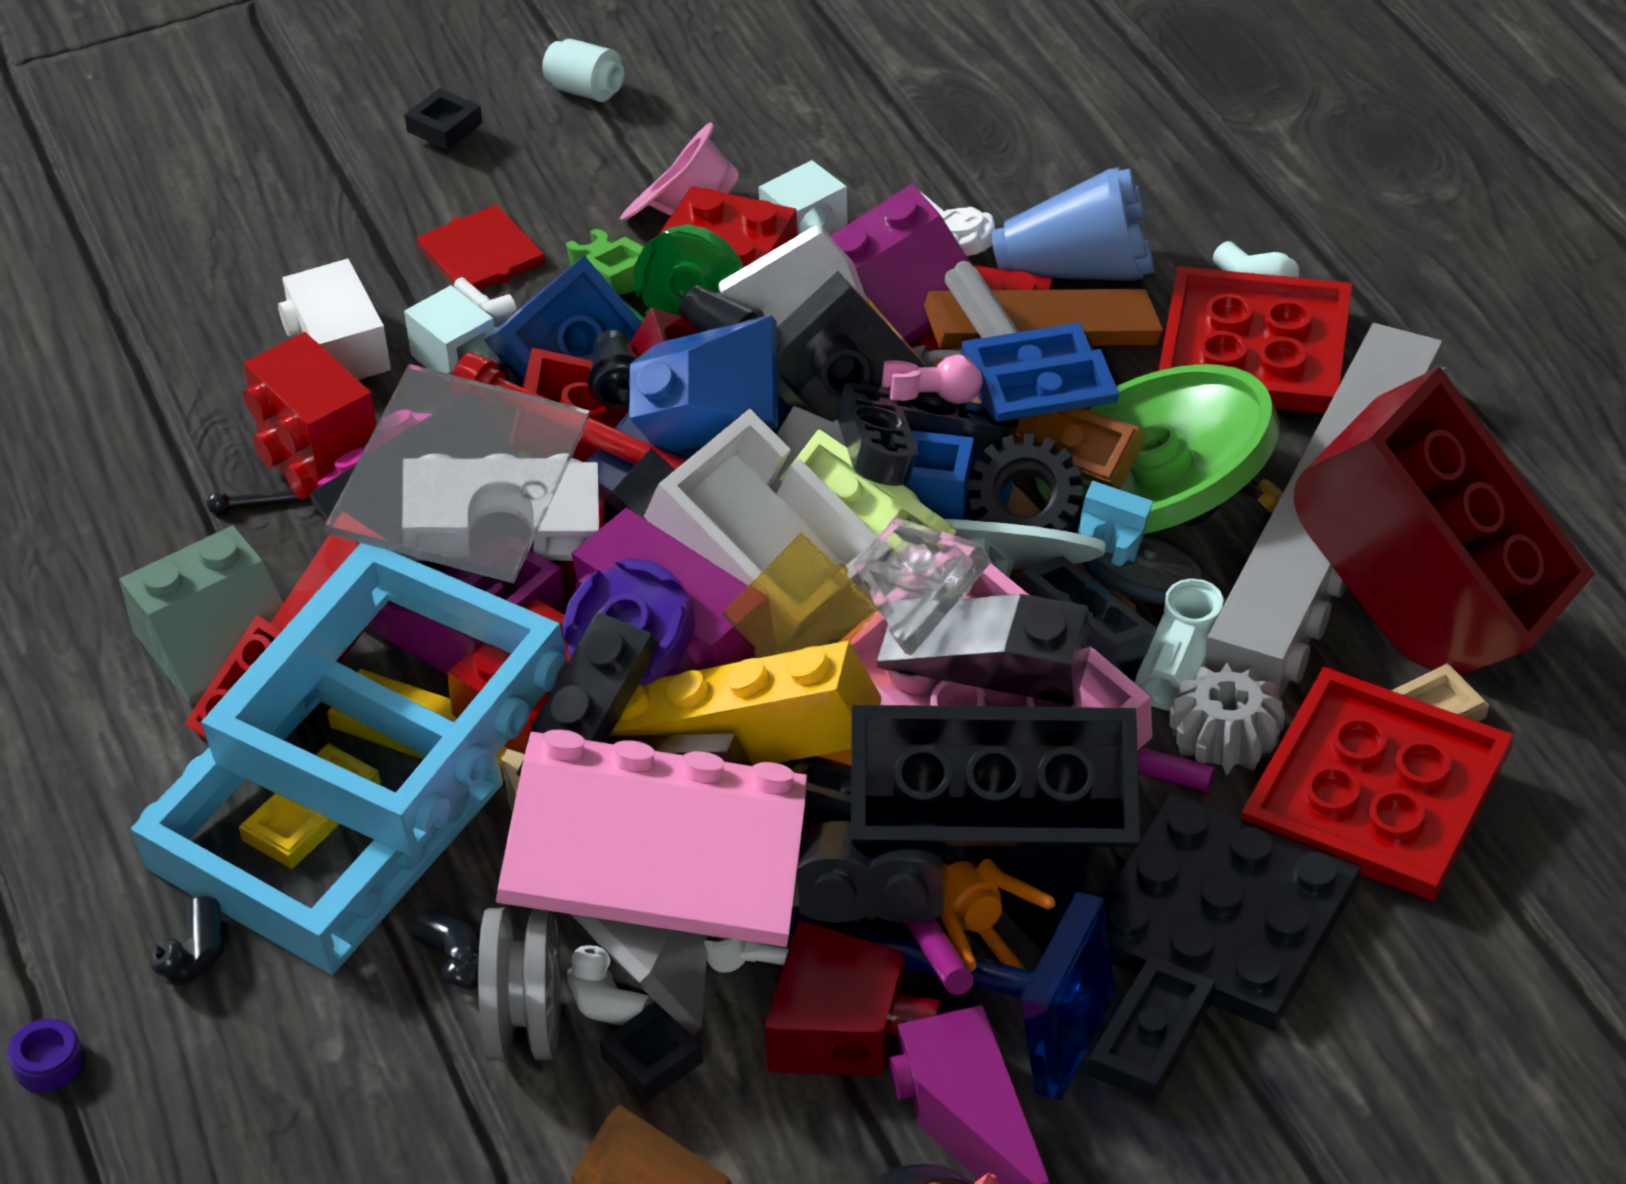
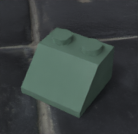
(198, 607)

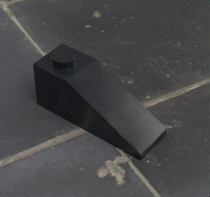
(1003, 646)

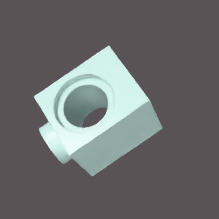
(814, 194)

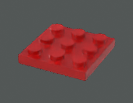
(1268, 325)
(1379, 781)

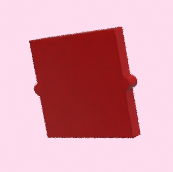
(481, 248)

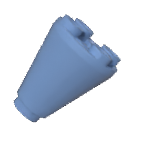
(1080, 233)

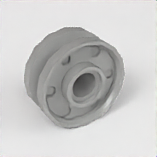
(519, 984)

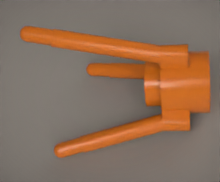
(976, 905)

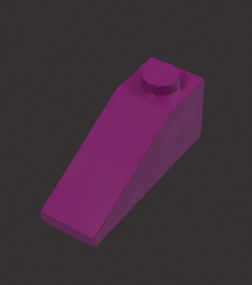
(965, 1095)

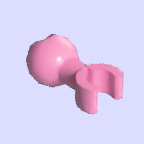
(953, 379)

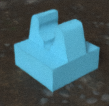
(1115, 519)

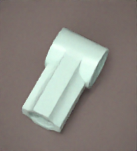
(1179, 640)

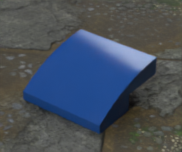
(1040, 372)

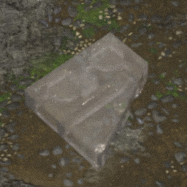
(918, 577)

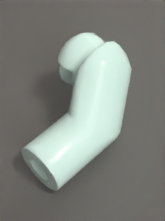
(1232, 258)

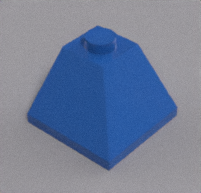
(563, 319)
(703, 382)

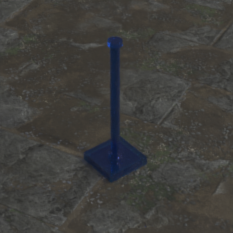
(1058, 1000)

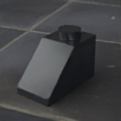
(1051, 870)

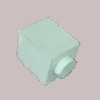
(447, 329)

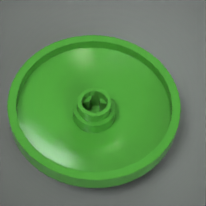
(1203, 442)

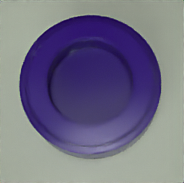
(45, 1055)

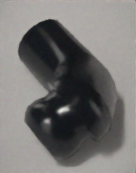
(456, 940)

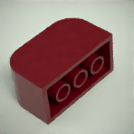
(1438, 530)

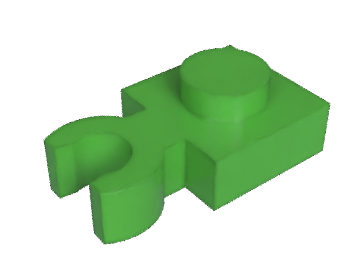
(612, 260)

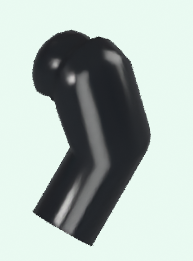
(199, 950)

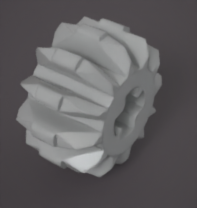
(1227, 718)

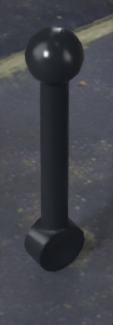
(220, 502)

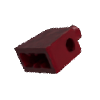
(839, 1005)

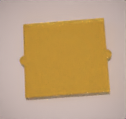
(800, 603)

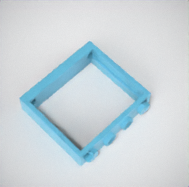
(272, 687)
(370, 885)

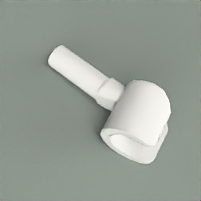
(498, 308)
(729, 954)

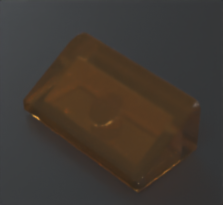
(637, 1153)

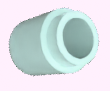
(583, 69)

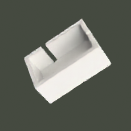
(732, 517)

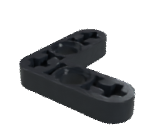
(881, 435)

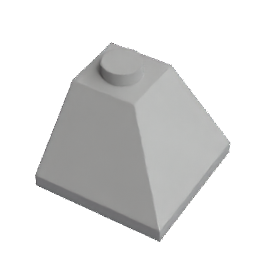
(661, 961)

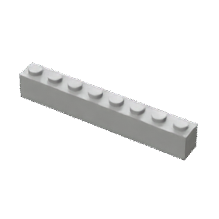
(1287, 579)

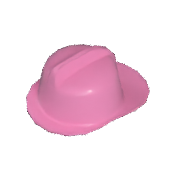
(698, 166)

